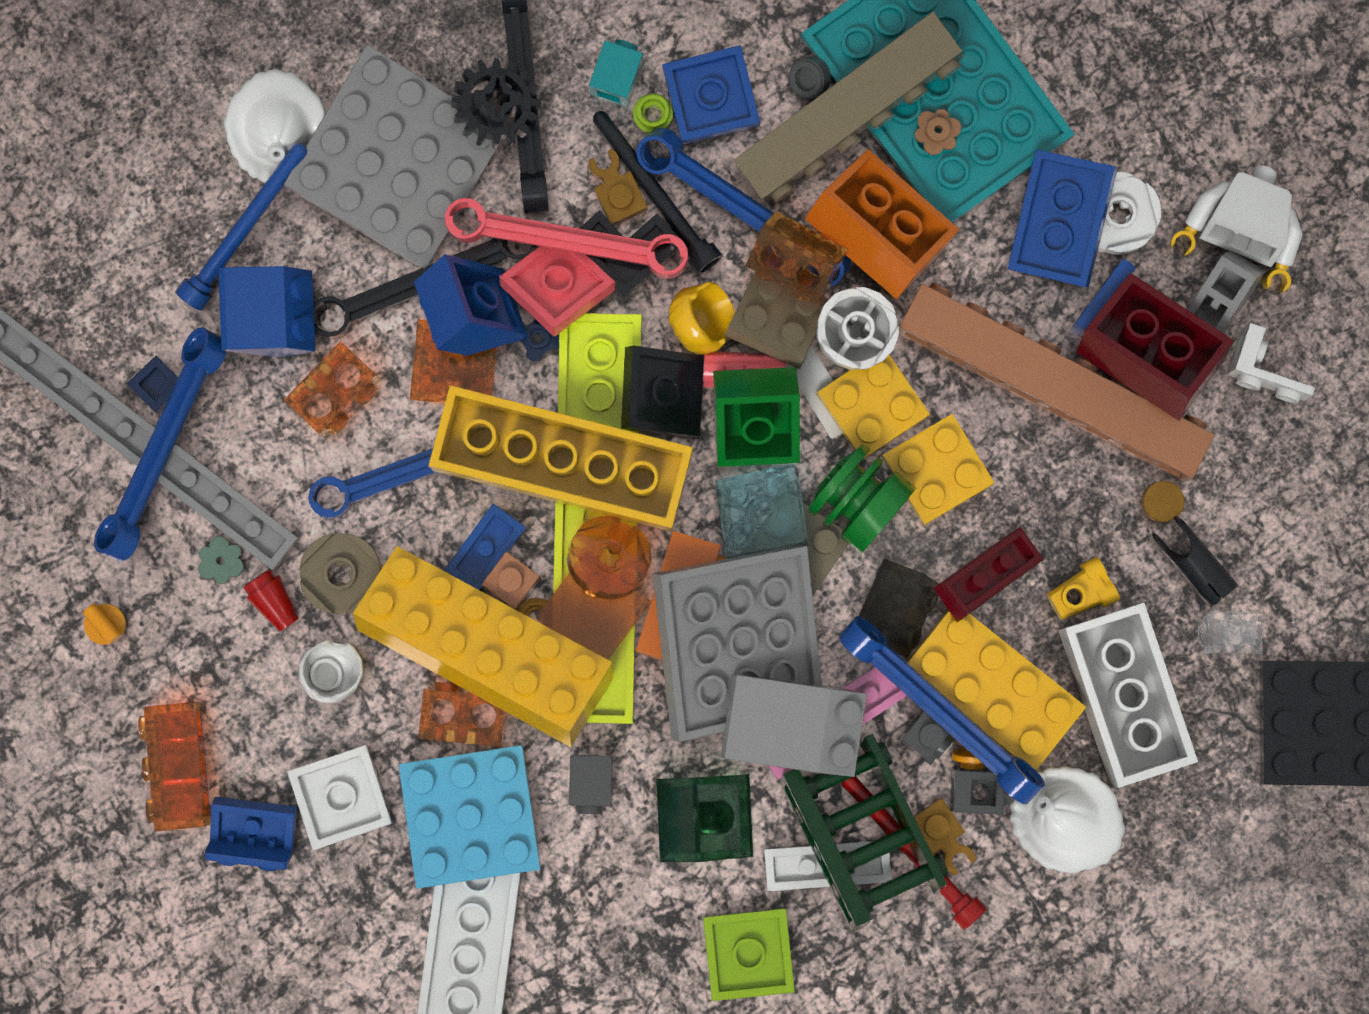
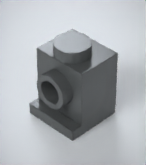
(926, 738)
(962, 793)

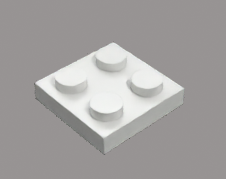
(340, 797)

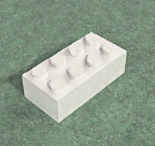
(1128, 696)

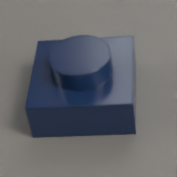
(154, 384)

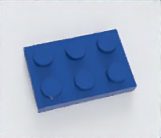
(1062, 218)

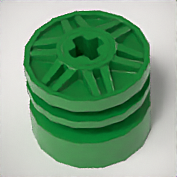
(861, 498)

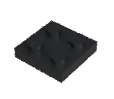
(662, 391)

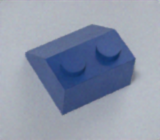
(468, 306)
(266, 310)

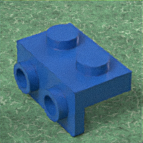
(251, 833)

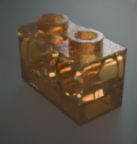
(799, 248)
(325, 383)
(462, 726)

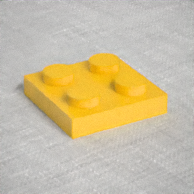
(873, 405)
(940, 467)

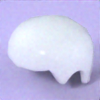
(330, 671)

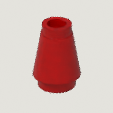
(271, 599)

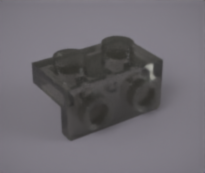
(900, 605)

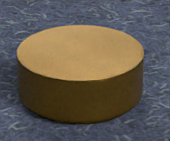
(1162, 501)

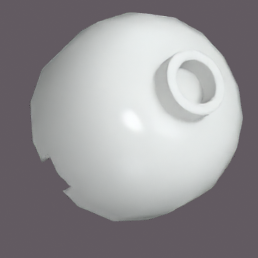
(857, 328)

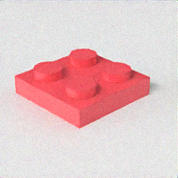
(556, 286)

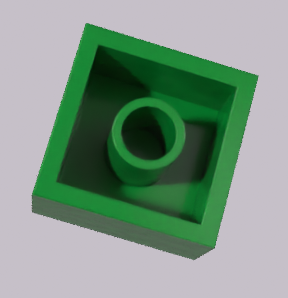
(756, 416)

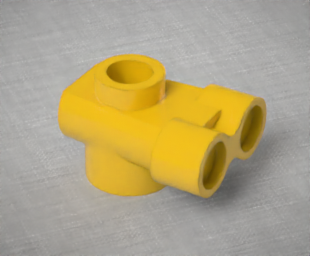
(1092, 585)

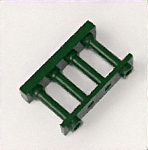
(840, 865)

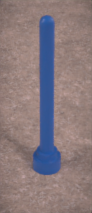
(198, 288)

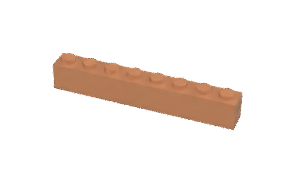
(1054, 382)

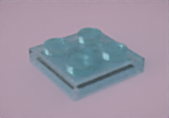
(761, 511)

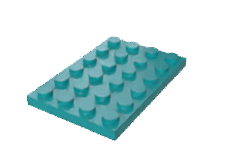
(991, 96)

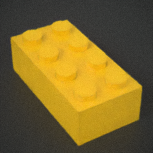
(996, 687)

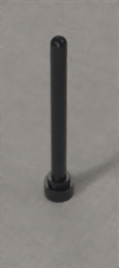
(700, 252)

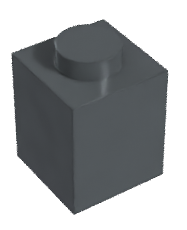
(590, 783)

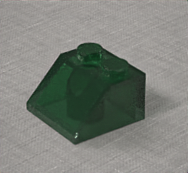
(704, 818)

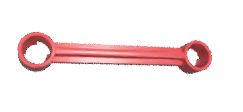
(566, 238)

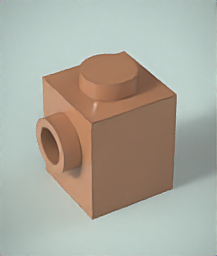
(511, 581)

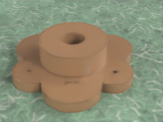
(933, 141)

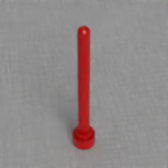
(963, 906)

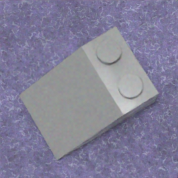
(794, 725)

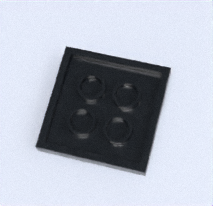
(1314, 723)

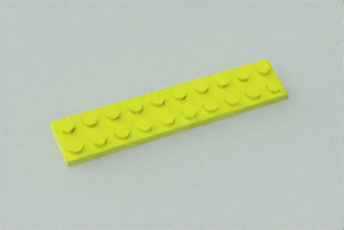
(593, 391)

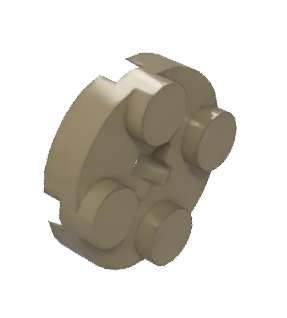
(317, 572)

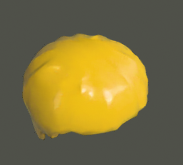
(701, 317)

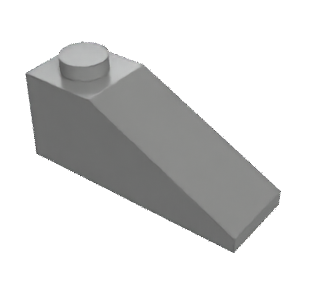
(1226, 290)

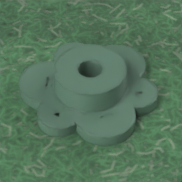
(220, 548)

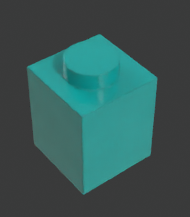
(616, 72)

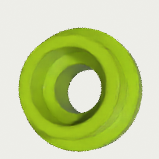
(652, 101)

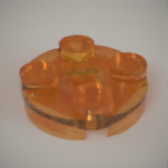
(619, 538)

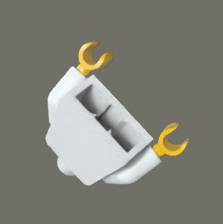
(1250, 220)

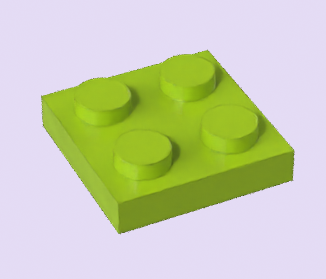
(748, 954)

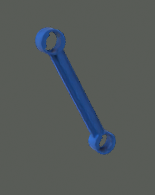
(710, 184)
(372, 482)
(119, 532)
(1012, 773)

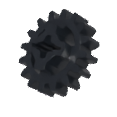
(511, 101)

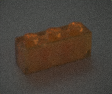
(175, 766)

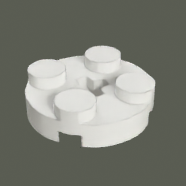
(1139, 225)

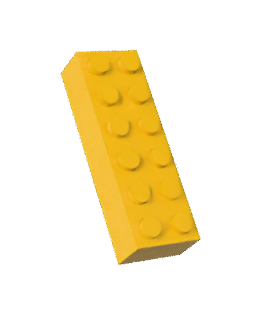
(560, 458)
(483, 646)

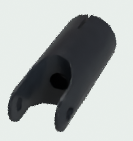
(1199, 567)

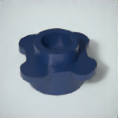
(537, 349)

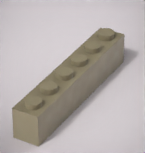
(849, 108)

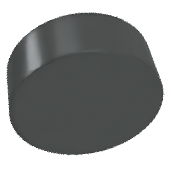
(809, 77)

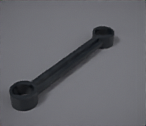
(529, 149)
(403, 288)

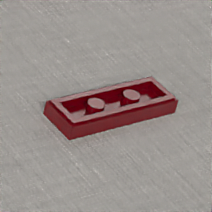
(988, 574)

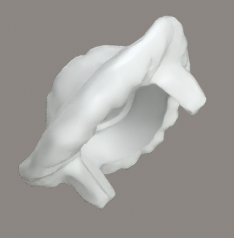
(269, 118)
(1070, 821)

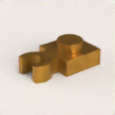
(618, 194)
(940, 832)

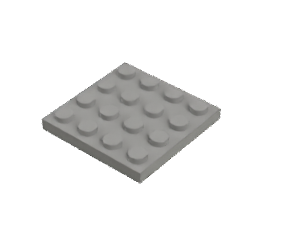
(391, 158)
(732, 619)

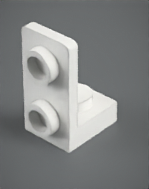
(1251, 351)

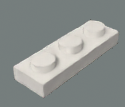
(798, 868)

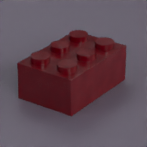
(1154, 346)

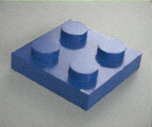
(711, 95)

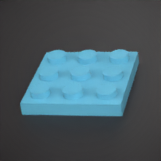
(469, 816)

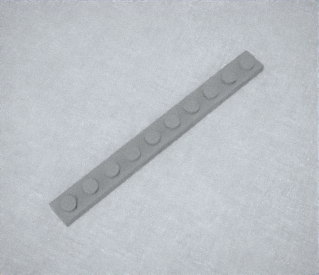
(130, 435)

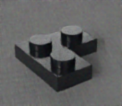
(627, 274)

